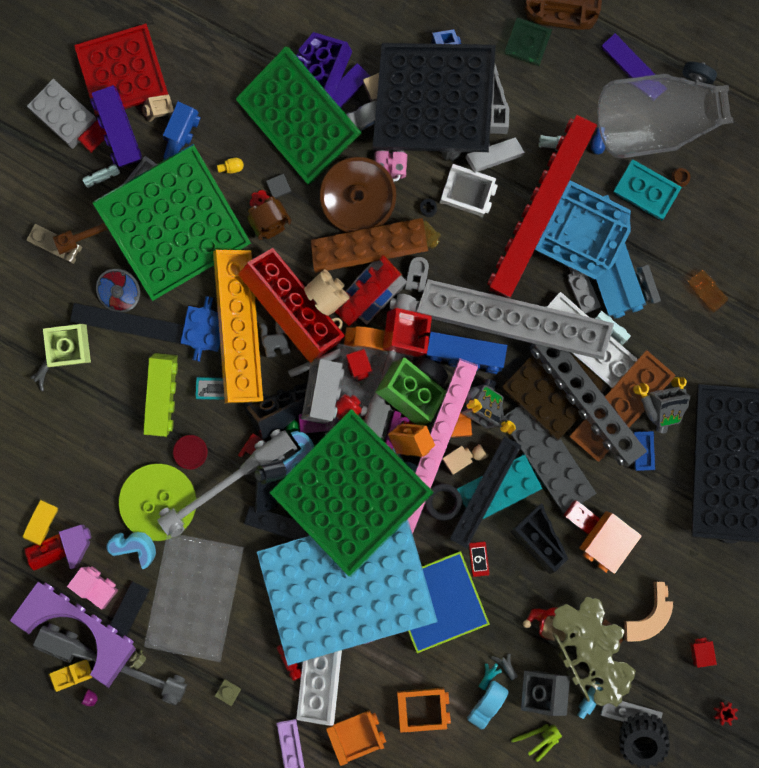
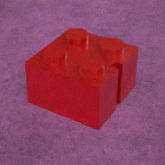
(403, 332)

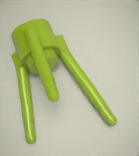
(551, 736)

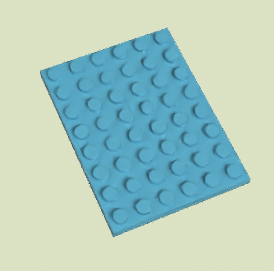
(328, 611)

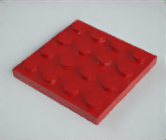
(125, 61)

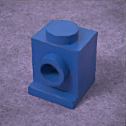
(445, 37)

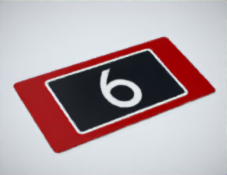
(479, 559)

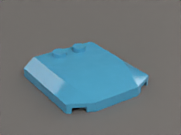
(585, 231)

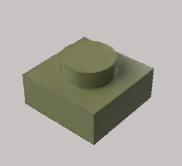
(228, 692)

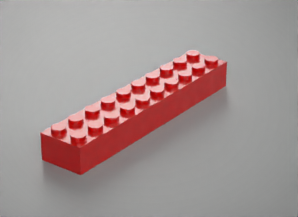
(544, 203)

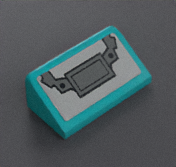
(209, 388)

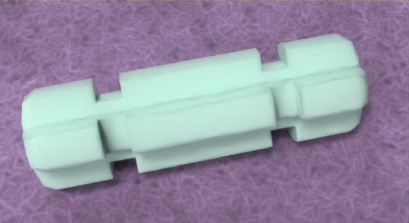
(101, 175)

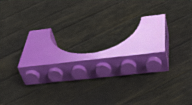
(45, 604)

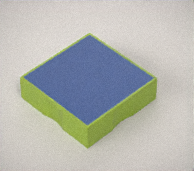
(454, 603)

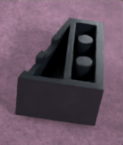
(540, 540)

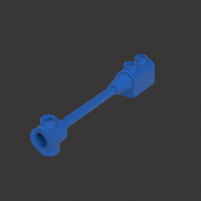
(179, 128)

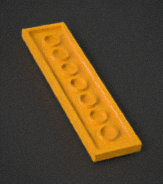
(237, 329)

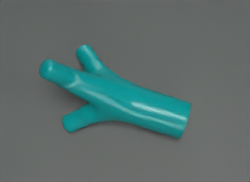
(489, 674)

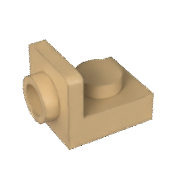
(157, 107)

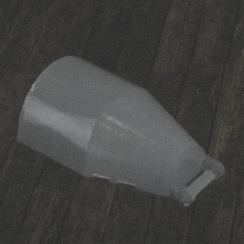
(658, 114)

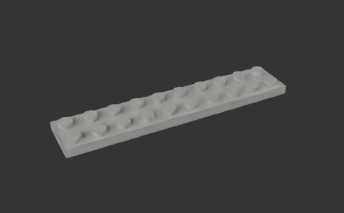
(516, 319)

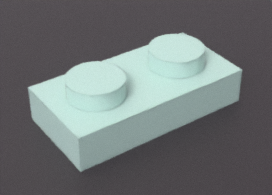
(618, 332)

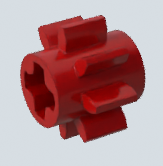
(728, 719)

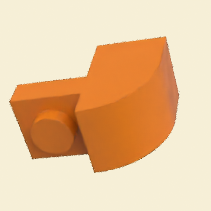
(365, 338)

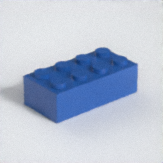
(451, 348)

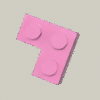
(93, 587)

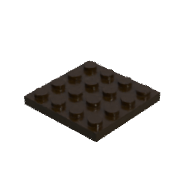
(541, 397)

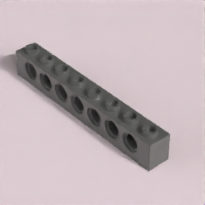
(598, 403)

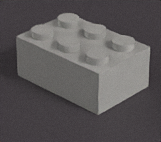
(61, 113)
(322, 391)

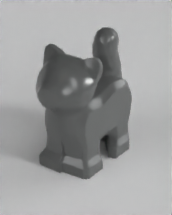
(275, 341)

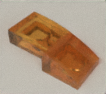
(708, 291)

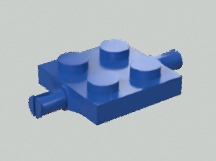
(201, 329)

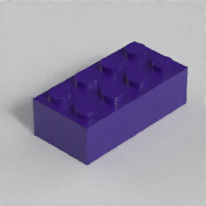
(117, 126)

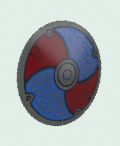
(118, 290)

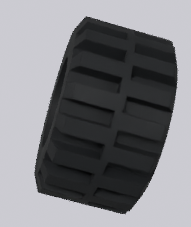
(648, 753)

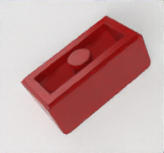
(49, 552)

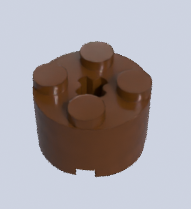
(268, 218)

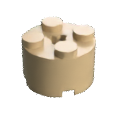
(326, 293)

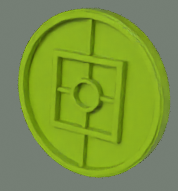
(149, 492)

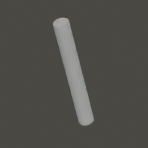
(305, 367)

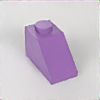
(75, 544)

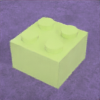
(66, 345)

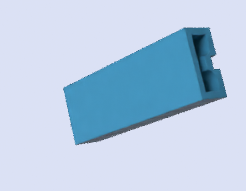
(620, 286)

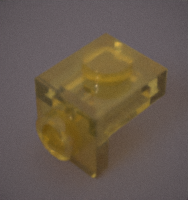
(431, 236)

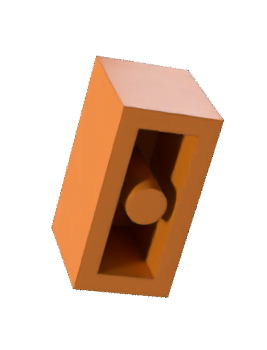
(411, 440)

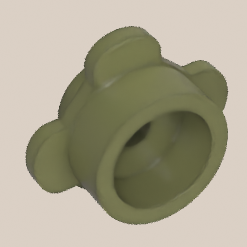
(136, 660)

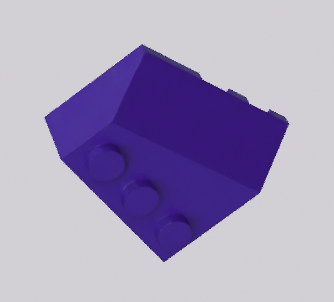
(325, 59)

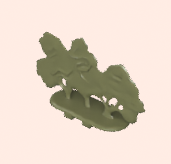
(595, 647)

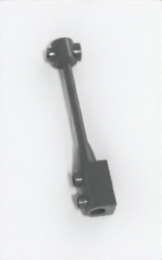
(67, 646)

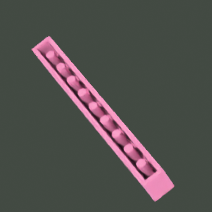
(444, 426)

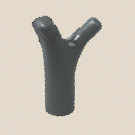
(40, 375)
(506, 664)

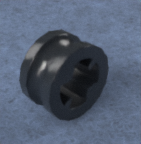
(433, 204)

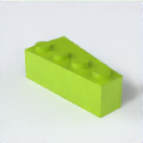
(159, 396)

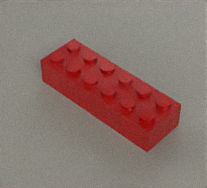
(290, 307)

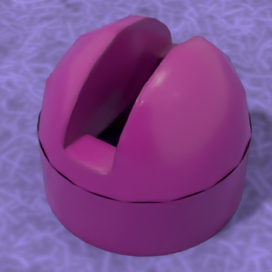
(89, 698)

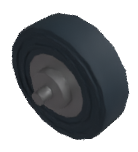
(699, 72)

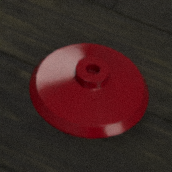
(190, 452)

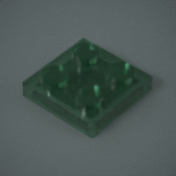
(528, 41)

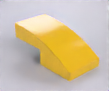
(40, 522)
(70, 675)

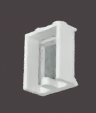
(468, 190)

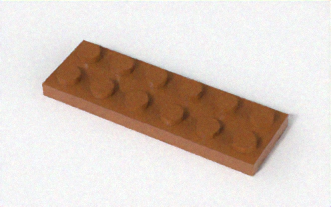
(369, 245)
(625, 401)

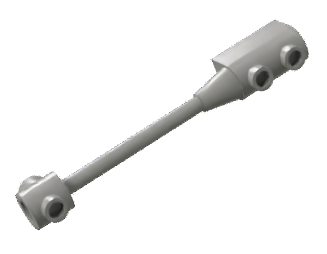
(377, 413)
(278, 448)

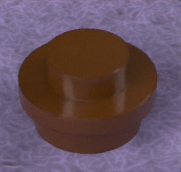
(680, 177)

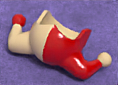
(545, 618)

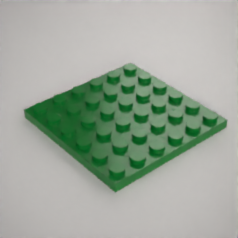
(171, 221)
(351, 492)

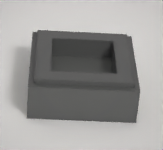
(278, 186)

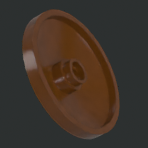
(358, 194)

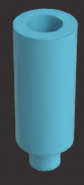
(587, 707)

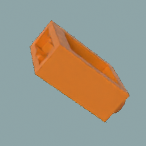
(445, 716)

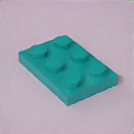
(647, 190)

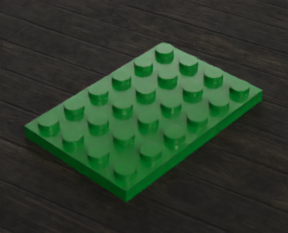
(298, 115)

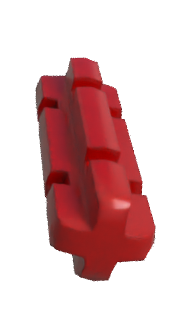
(294, 672)

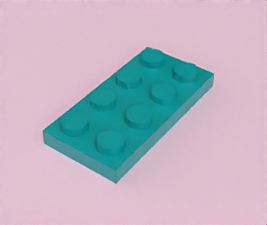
(517, 484)

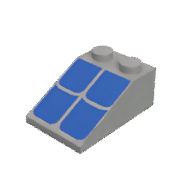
(384, 299)

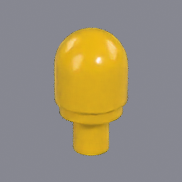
(231, 166)

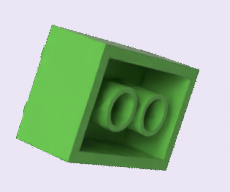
(411, 391)

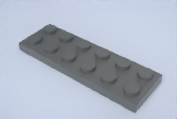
(550, 461)

